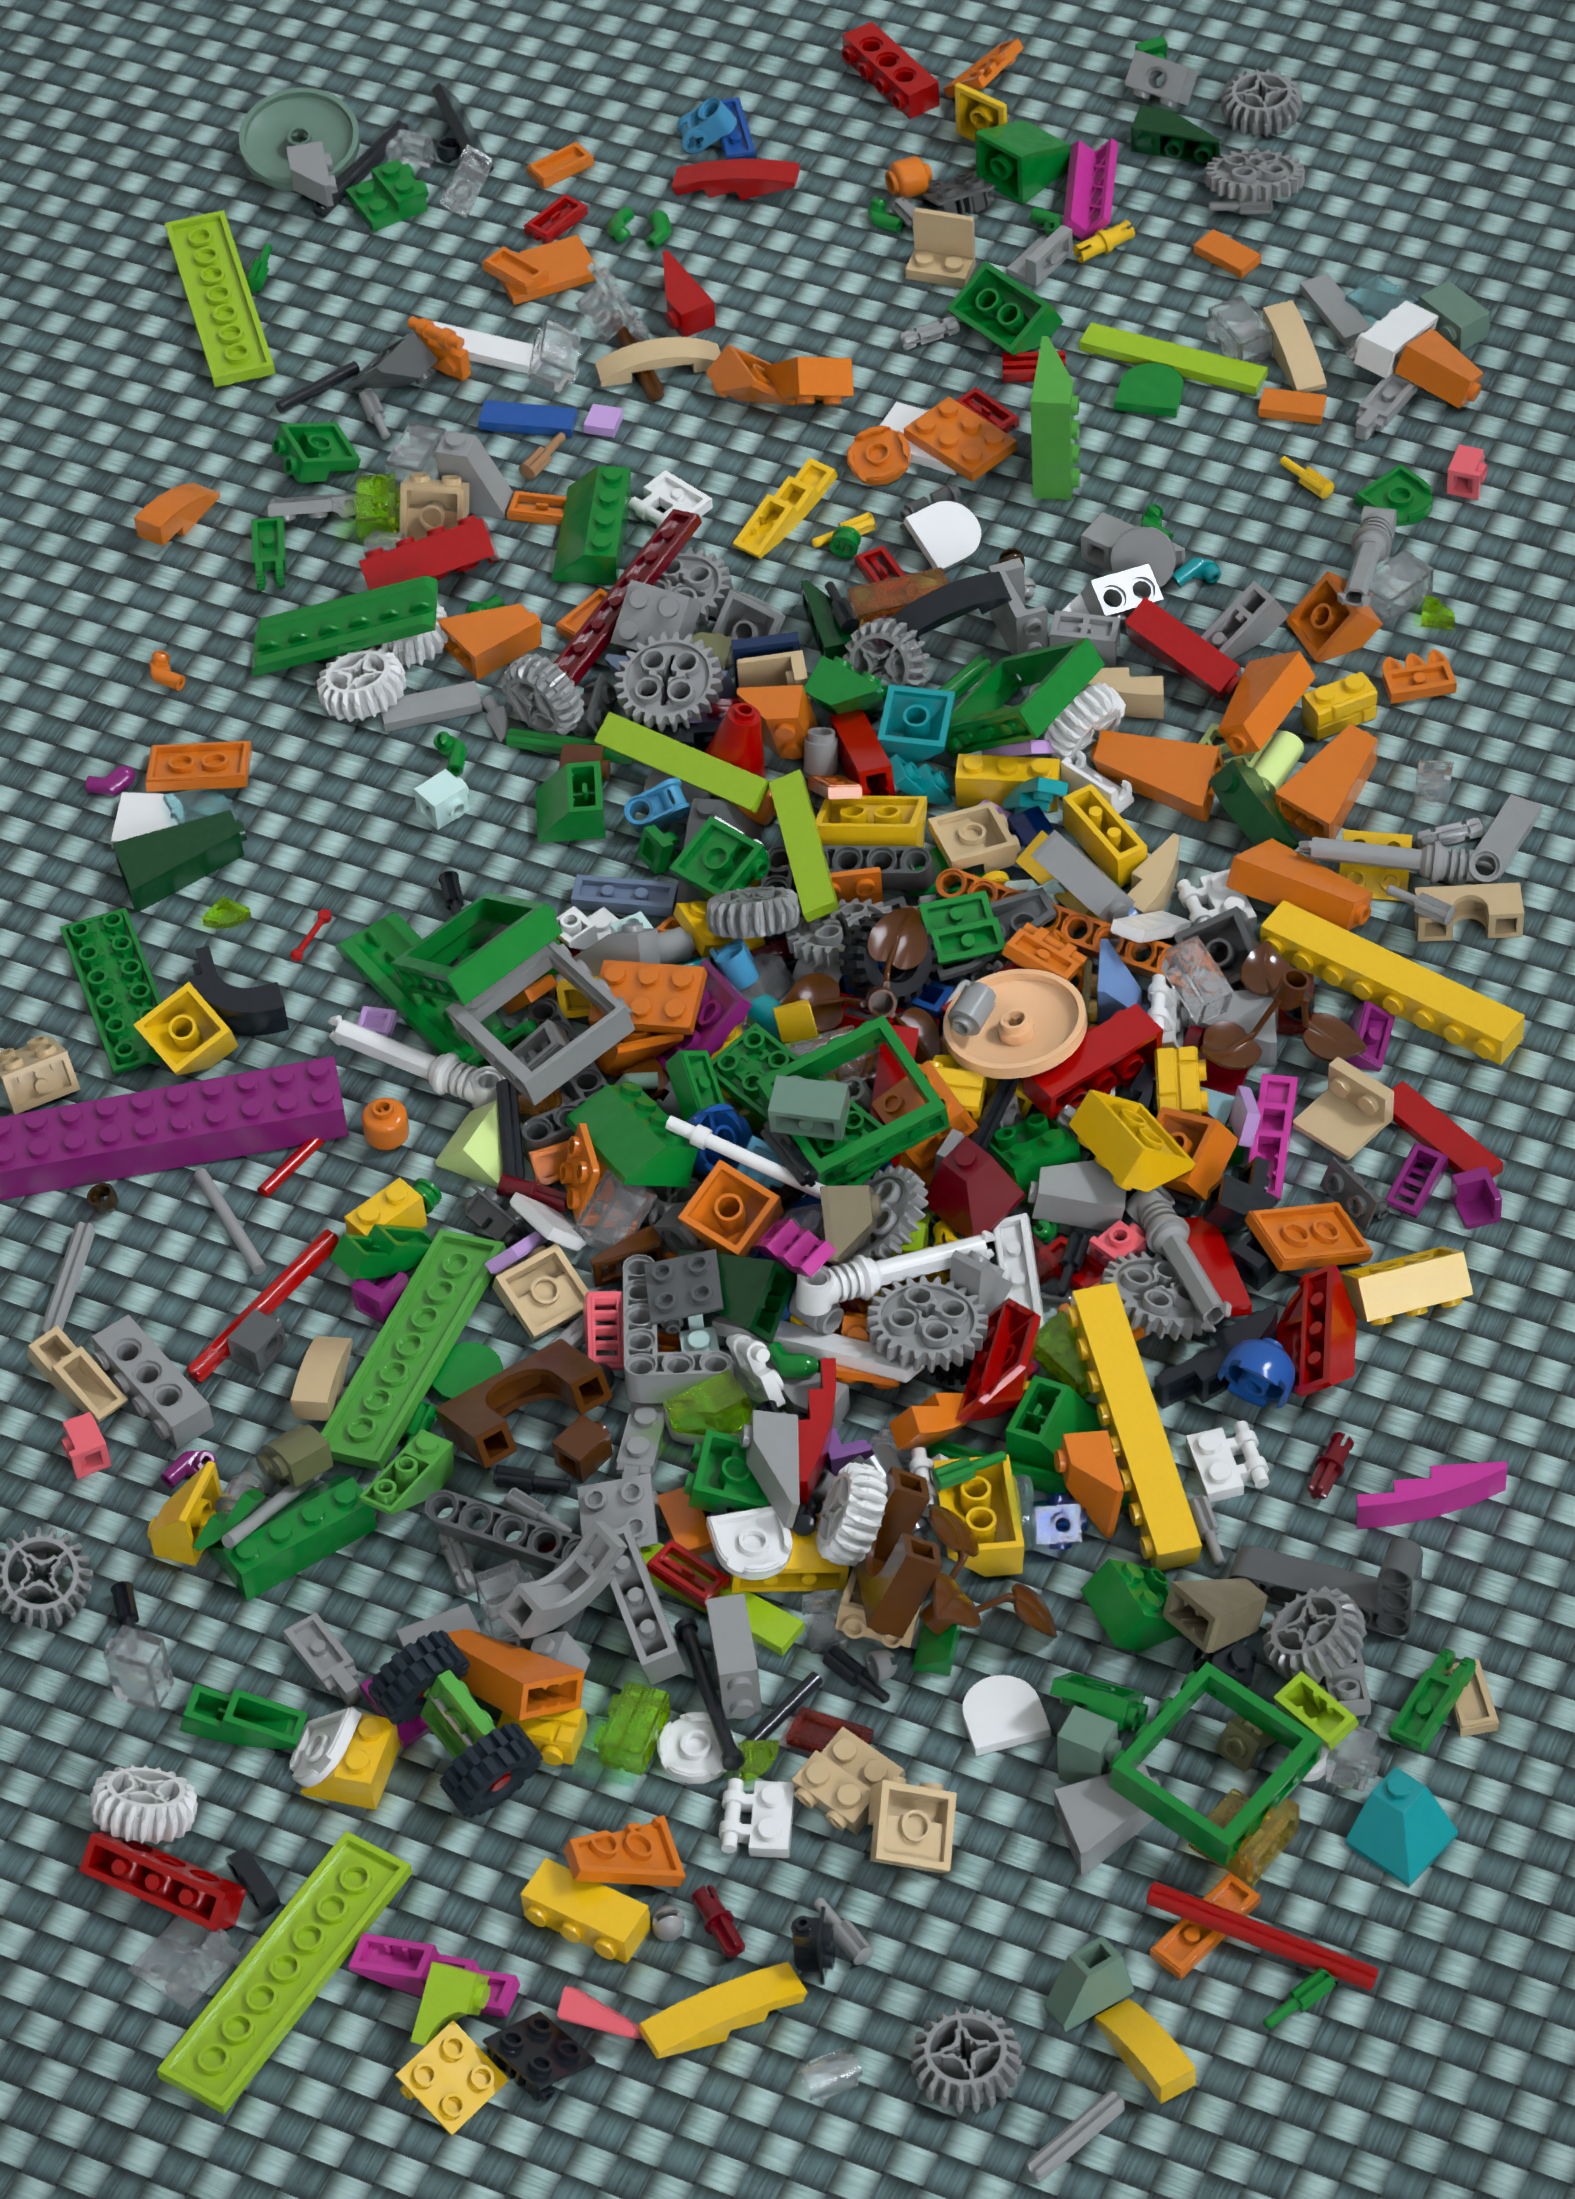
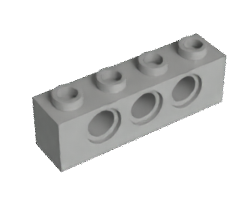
(152, 1382)
(644, 1613)

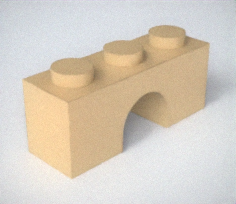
(1494, 905)

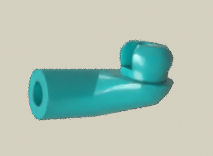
(1197, 568)

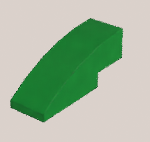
(382, 1252)
(242, 1719)

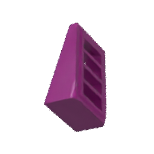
(1418, 1155)

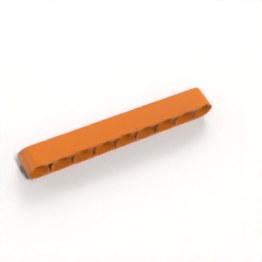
(1067, 923)

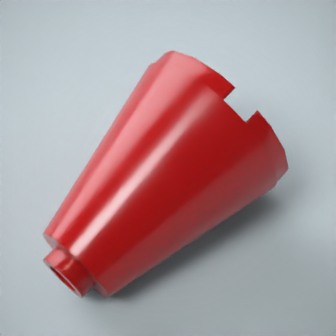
(740, 739)

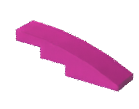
(1274, 1130)
(794, 1247)
(1444, 1491)
(408, 1963)

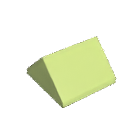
(476, 1147)

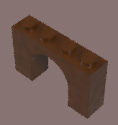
(556, 1372)
(899, 1565)

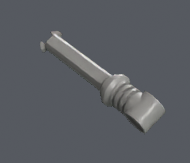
(1370, 546)
(1431, 861)
(1169, 1236)

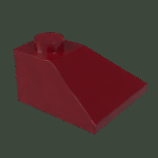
(972, 1191)

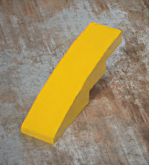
(786, 509)
(718, 2010)

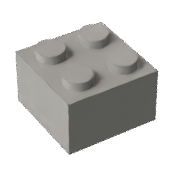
(651, 611)

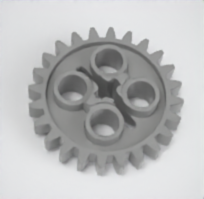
(1254, 175)
(700, 578)
(698, 683)
(822, 937)
(901, 1204)
(1153, 1296)
(927, 1323)

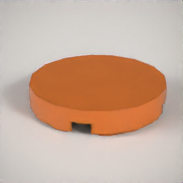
(879, 455)

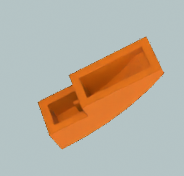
(174, 512)
(927, 1422)

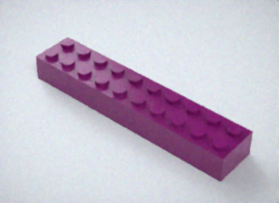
(170, 1127)

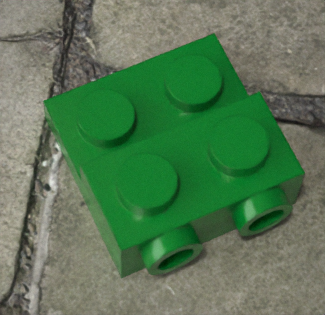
(389, 195)
(314, 450)
(720, 860)
(722, 1476)
(1102, 1698)

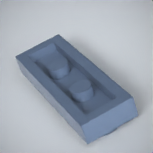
(624, 895)

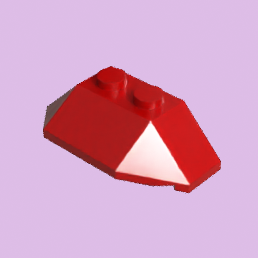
(1319, 1331)
(1003, 1365)

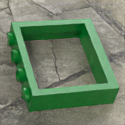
(1061, 674)
(529, 930)
(888, 1139)
(1176, 1815)

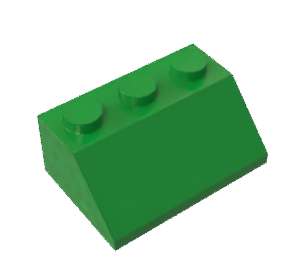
(1004, 311)

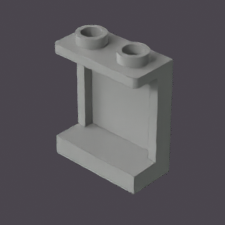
(1019, 627)

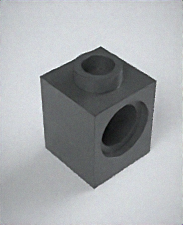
(675, 1234)
(257, 1342)

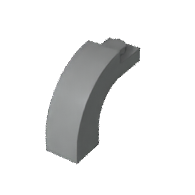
(566, 1591)

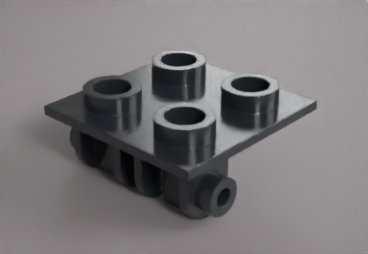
(536, 2054)

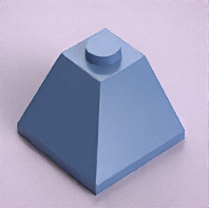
(1115, 984)

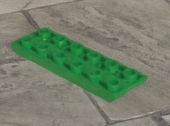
(345, 625)
(372, 955)
(114, 984)
(758, 1053)

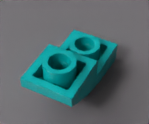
(921, 781)
(1035, 793)

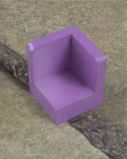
(840, 1455)

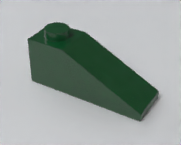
(824, 626)
(1251, 805)

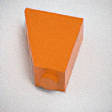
(1440, 369)
(491, 637)

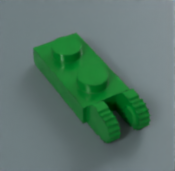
(269, 549)
(1431, 1701)

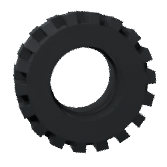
(864, 970)

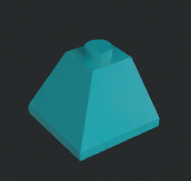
(915, 722)
(1401, 1828)

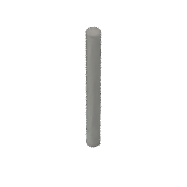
(230, 1221)
(264, 1513)

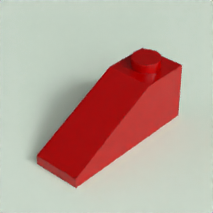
(687, 304)

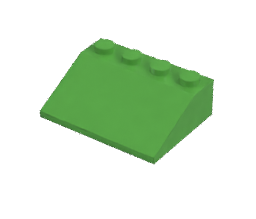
(1054, 428)

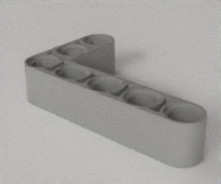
(654, 1374)

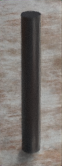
(317, 387)
(786, 1708)

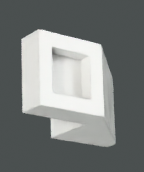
(584, 931)

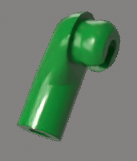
(453, 750)

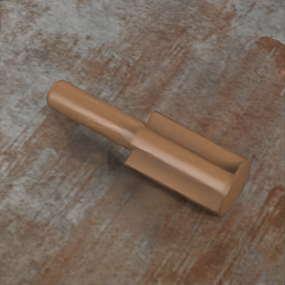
(540, 458)

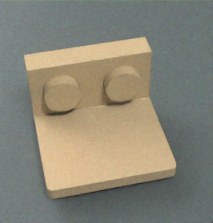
(942, 248)
(773, 670)
(36, 1073)
(1348, 1111)

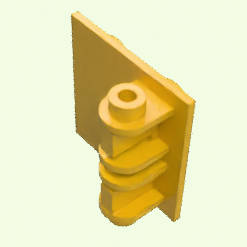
(1376, 878)
(451, 2078)

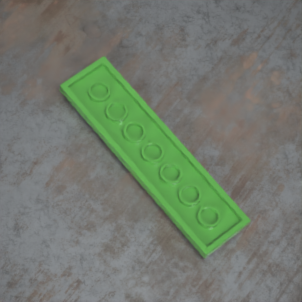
(410, 1349)

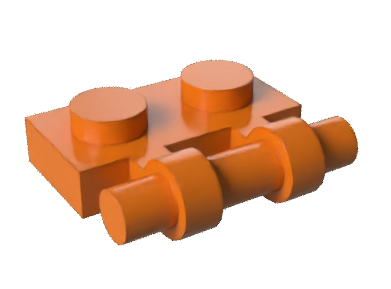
(445, 346)
(1038, 950)

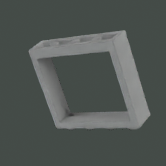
(571, 1058)

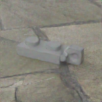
(1383, 405)
(315, 506)
(641, 1440)
(324, 1657)

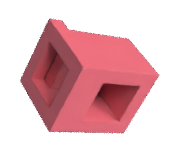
(1466, 472)
(1117, 1241)
(85, 1445)

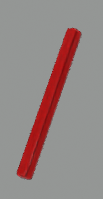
(265, 1302)
(1261, 1935)

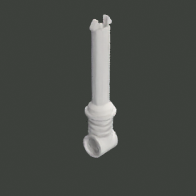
(443, 1072)
(865, 1276)

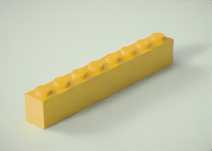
(1393, 983)
(1134, 1427)

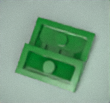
(962, 927)

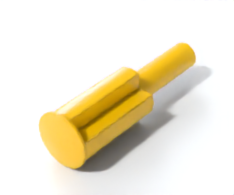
(1310, 478)
(863, 524)

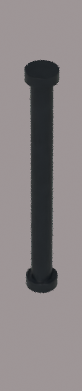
(731, 1756)

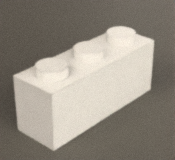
(1384, 343)

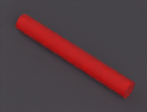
(283, 1172)

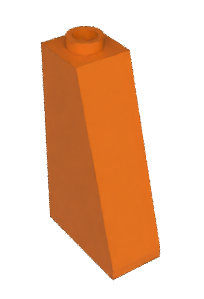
(1263, 700)
(1161, 769)
(1329, 784)
(1280, 873)
(517, 1678)

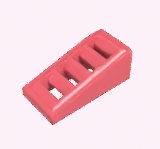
(604, 1307)
(587, 2011)

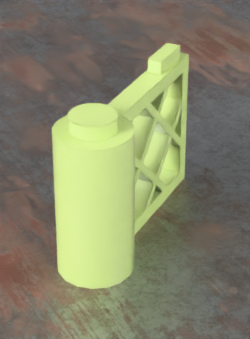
(1272, 762)

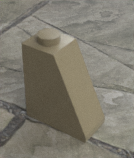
(1215, 1610)

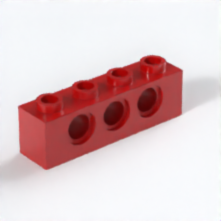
(890, 70)
(163, 1880)

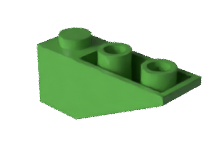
(412, 1475)

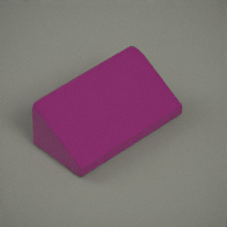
(1374, 1029)

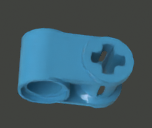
(708, 123)
(660, 805)
(736, 963)

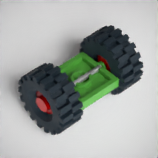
(428, 1684)

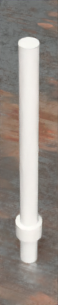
(702, 1137)

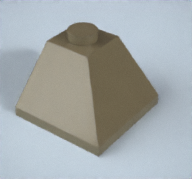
(848, 1218)

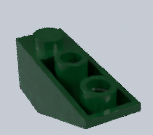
(1171, 136)

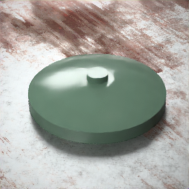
(294, 119)

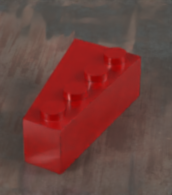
(432, 556)
(1105, 1058)

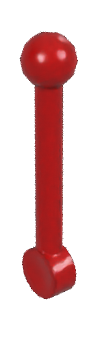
(324, 916)

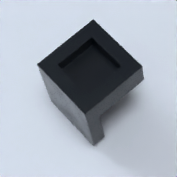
(1253, 1262)

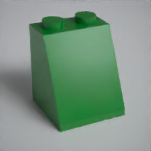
(1020, 159)

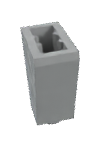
(466, 457)
(1083, 878)
(1246, 1011)
(1077, 1196)
(1097, 1819)

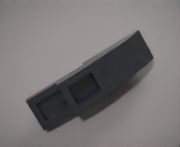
(1200, 1372)

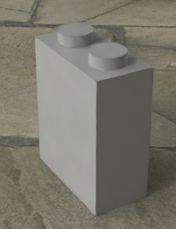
(734, 1656)

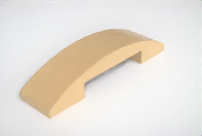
(655, 354)

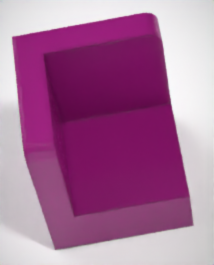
(1476, 1198)
(378, 1298)

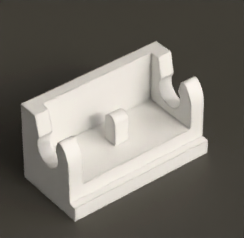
(1081, 775)

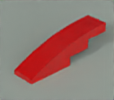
(744, 176)
(816, 1432)

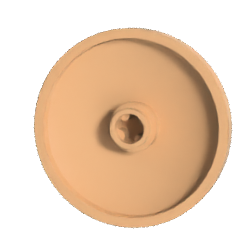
(1031, 1029)

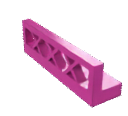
(1090, 188)

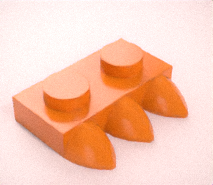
(1417, 678)

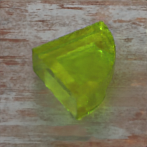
(1436, 614)
(226, 914)
(758, 1757)

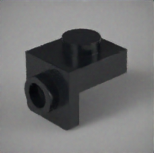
(1232, 1660)

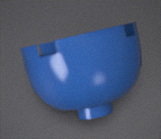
(724, 1125)
(1259, 1372)

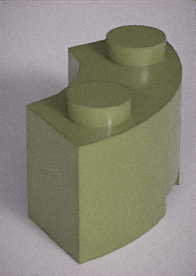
(295, 1456)

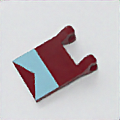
(1220, 1082)

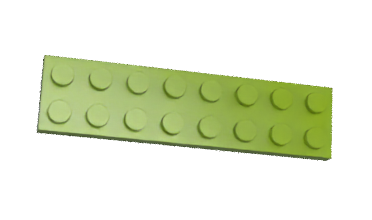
(219, 299)
(284, 1972)

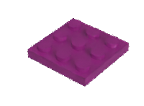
(718, 1014)

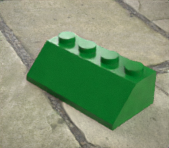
(594, 527)
(632, 1137)
(297, 1536)

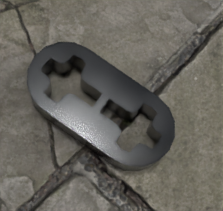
(252, 1877)

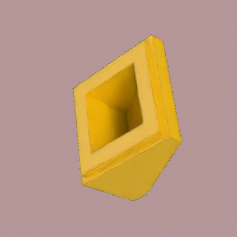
(795, 1021)

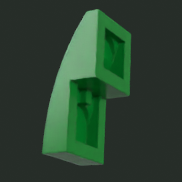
(222, 1523)

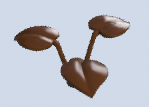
(894, 939)
(1269, 973)
(951, 1604)

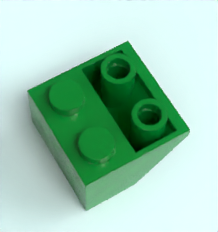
(842, 689)
(571, 804)
(1032, 1145)
(1043, 1418)
(1130, 1604)

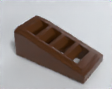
(642, 1242)

